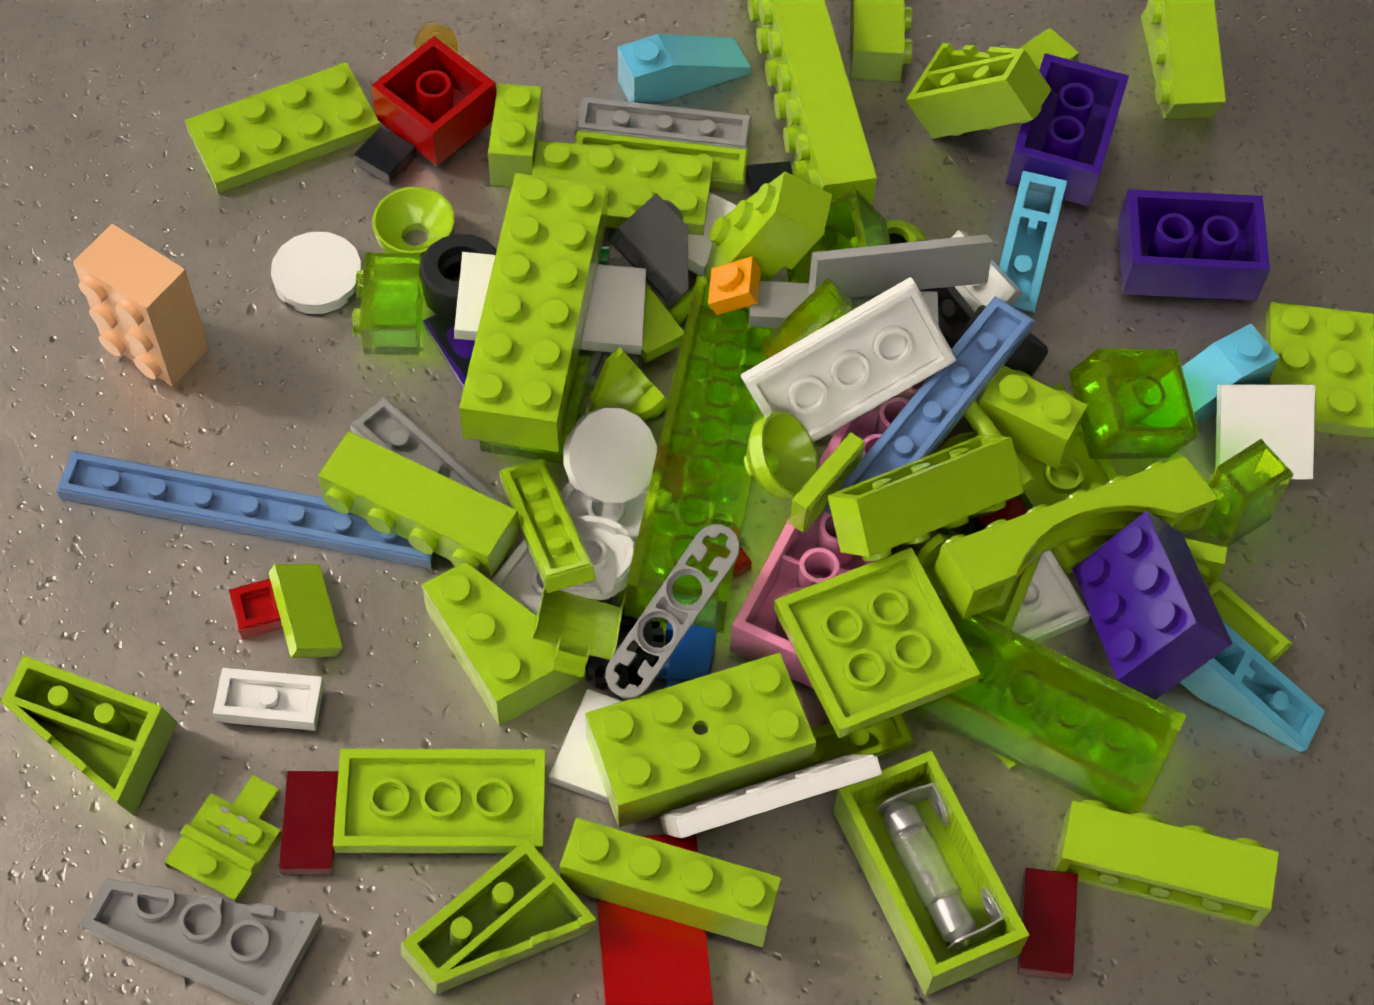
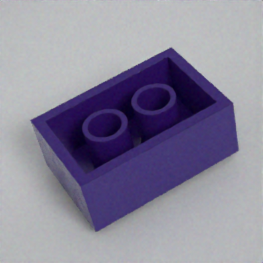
(1072, 128)
(1193, 245)
(1151, 606)

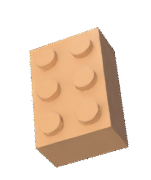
(141, 305)

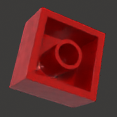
(435, 100)

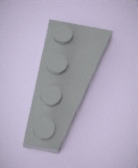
(212, 941)

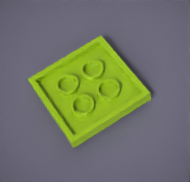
(1333, 354)
(875, 642)

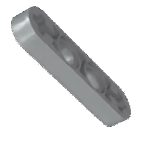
(667, 607)

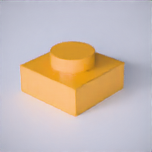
(734, 285)

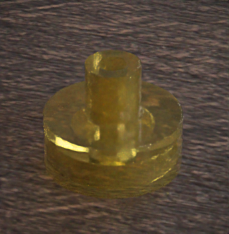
(440, 31)

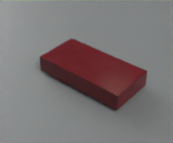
(309, 823)
(1050, 920)

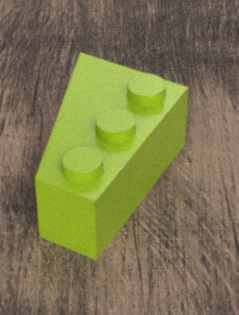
(1185, 57)
(977, 90)
(771, 226)
(494, 642)
(94, 726)
(497, 921)

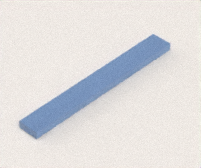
(228, 507)

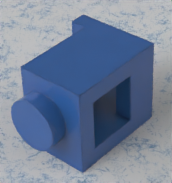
(692, 657)

